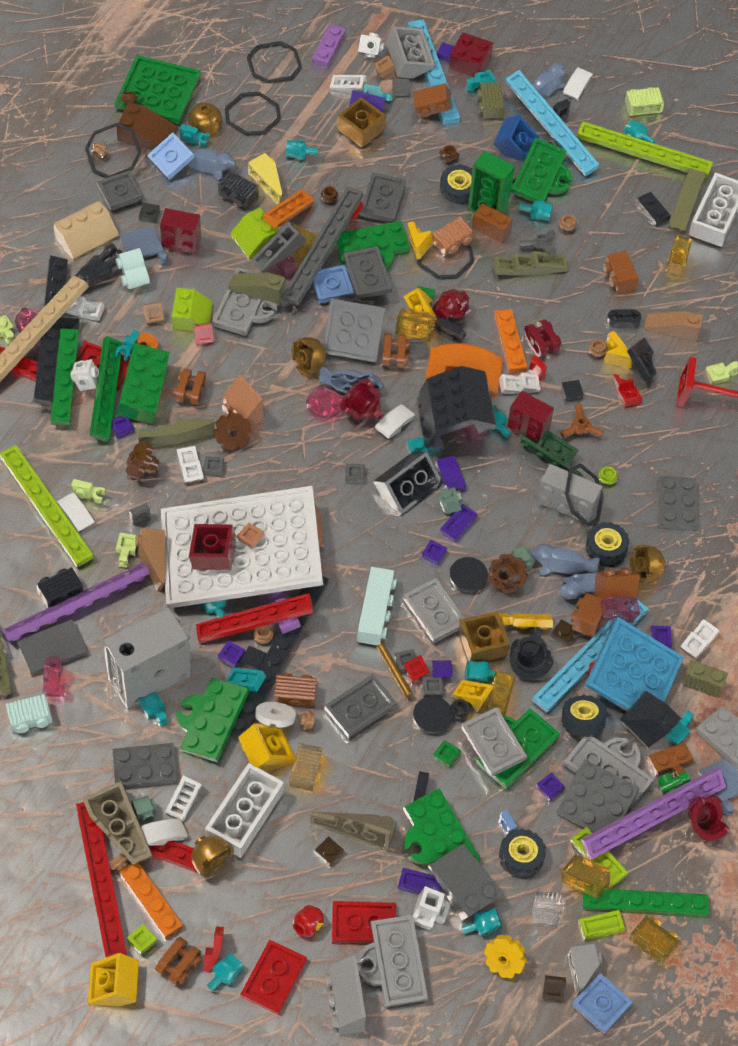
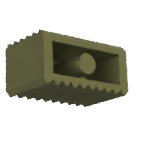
(491, 100)
(704, 678)

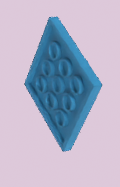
(631, 665)

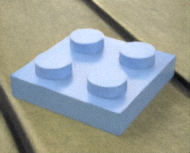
(171, 156)

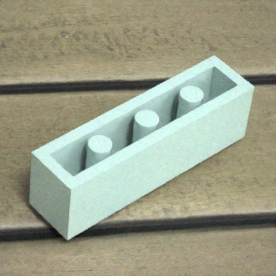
(375, 606)

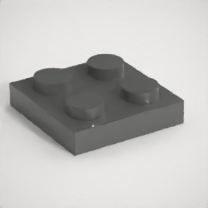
(120, 190)

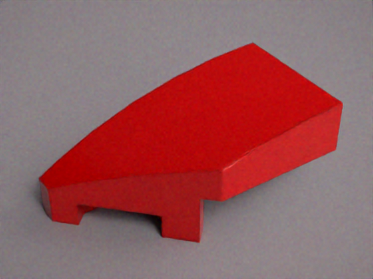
(627, 391)
(212, 954)

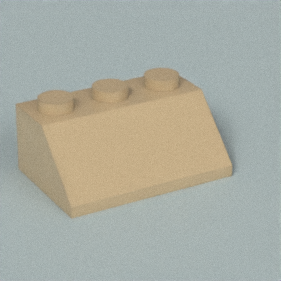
(85, 230)

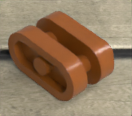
(401, 357)
(182, 390)
(190, 959)

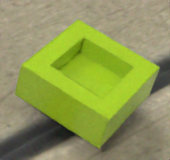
(142, 939)

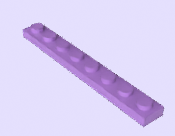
(69, 605)
(652, 813)

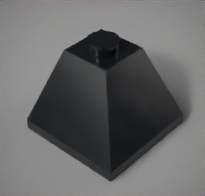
(650, 719)

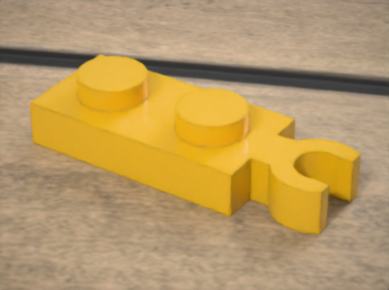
(523, 620)

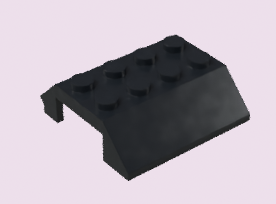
(454, 402)

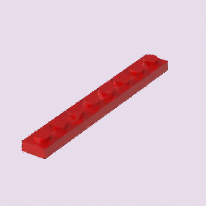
(101, 884)

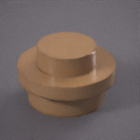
(100, 150)
(568, 222)
(598, 348)
(263, 634)
(307, 720)
(118, 862)

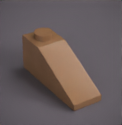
(675, 324)
(152, 554)

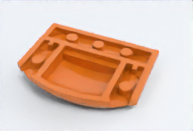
(462, 354)

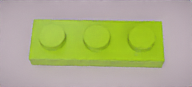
(606, 859)

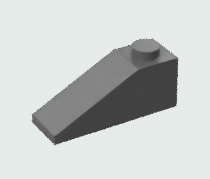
(279, 247)

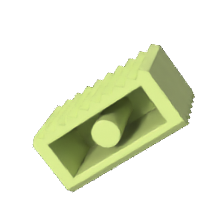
(644, 101)

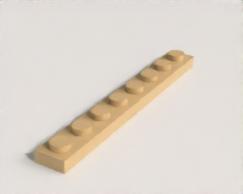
(41, 324)

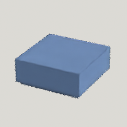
(507, 822)

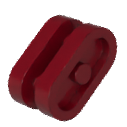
(542, 337)

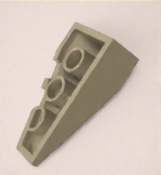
(116, 818)
(366, 828)

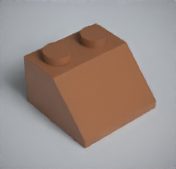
(244, 400)

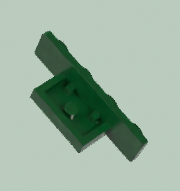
(554, 448)

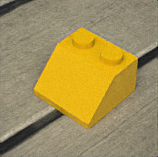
(266, 747)
(113, 981)

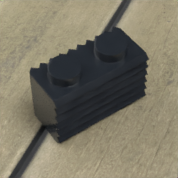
(238, 190)
(59, 586)

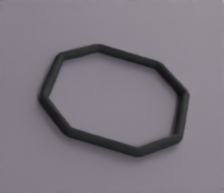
(272, 44)
(250, 94)
(104, 129)
(449, 276)
(569, 500)

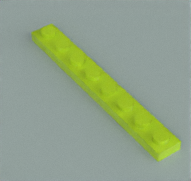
(642, 149)
(46, 506)

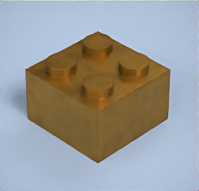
(361, 122)
(483, 637)

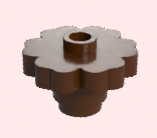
(232, 431)
(141, 460)
(517, 572)

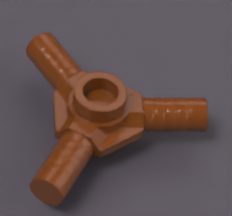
(581, 425)

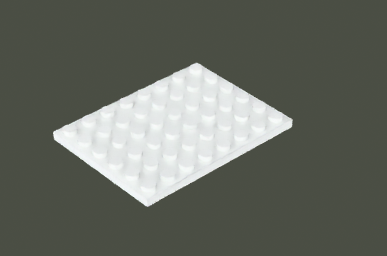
(280, 562)

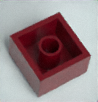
(470, 54)
(180, 230)
(530, 417)
(212, 547)

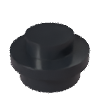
(459, 708)

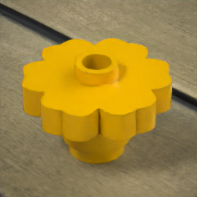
(505, 956)

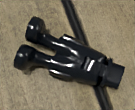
(97, 268)

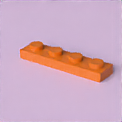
(288, 209)
(510, 341)
(151, 900)

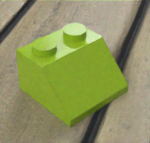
(253, 232)
(190, 309)

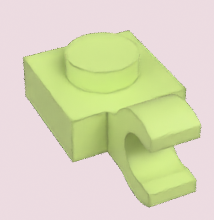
(6, 329)
(719, 373)
(86, 490)
(125, 547)

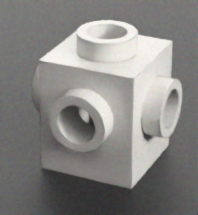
(365, 41)
(85, 375)

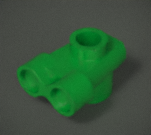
(669, 783)

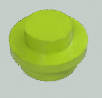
(607, 475)

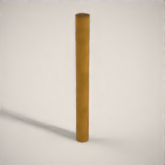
(394, 669)

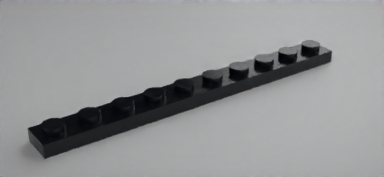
(50, 340)
(274, 663)

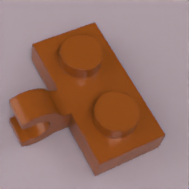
(670, 760)

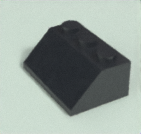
(408, 481)

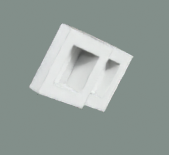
(577, 83)
(86, 309)
(515, 384)
(394, 420)
(189, 464)
(75, 512)
(699, 639)
(163, 831)

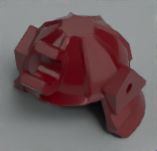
(452, 304)
(362, 401)
(706, 817)

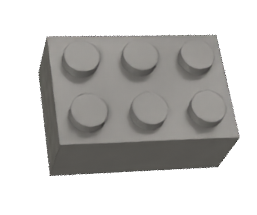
(582, 492)

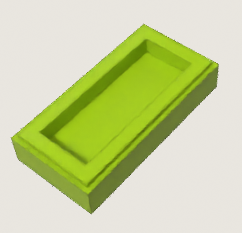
(601, 925)

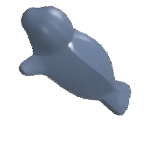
(550, 80)
(211, 162)
(344, 379)
(563, 560)
(578, 585)

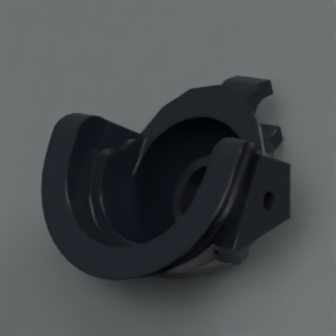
(530, 656)

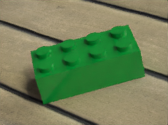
(491, 183)
(143, 383)

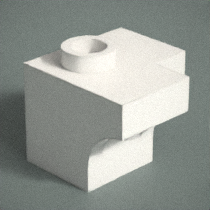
(430, 908)

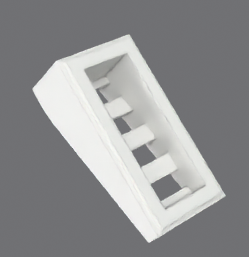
(358, 81)
(191, 783)

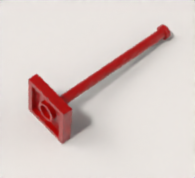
(687, 383)

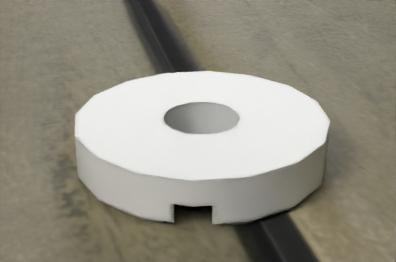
(275, 713)

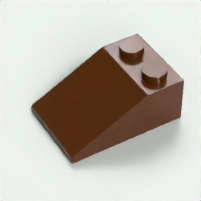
(148, 126)

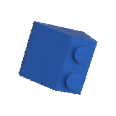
(515, 138)

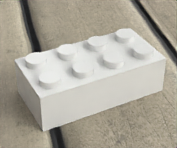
(716, 211)
(246, 808)

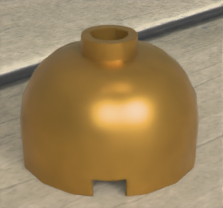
(205, 118)
(308, 354)
(647, 563)
(209, 853)

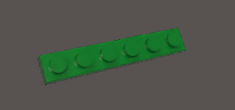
(63, 382)
(105, 390)
(648, 902)

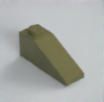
(259, 285)

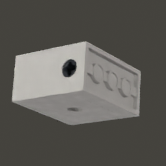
(148, 657)

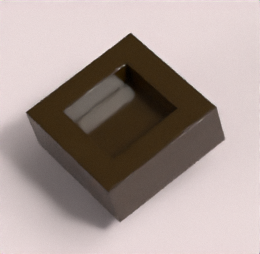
(563, 632)
(329, 851)
(554, 987)

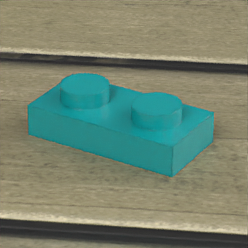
(247, 678)

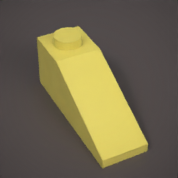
(265, 173)

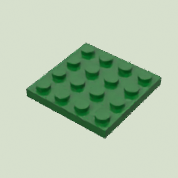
(160, 87)

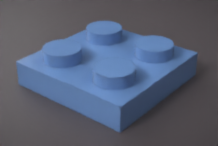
(333, 284)
(602, 1003)

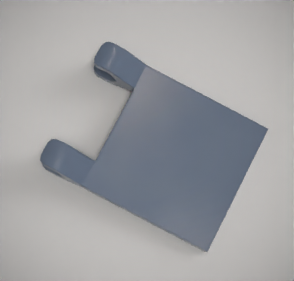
(146, 240)
(730, 777)

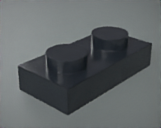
(653, 208)

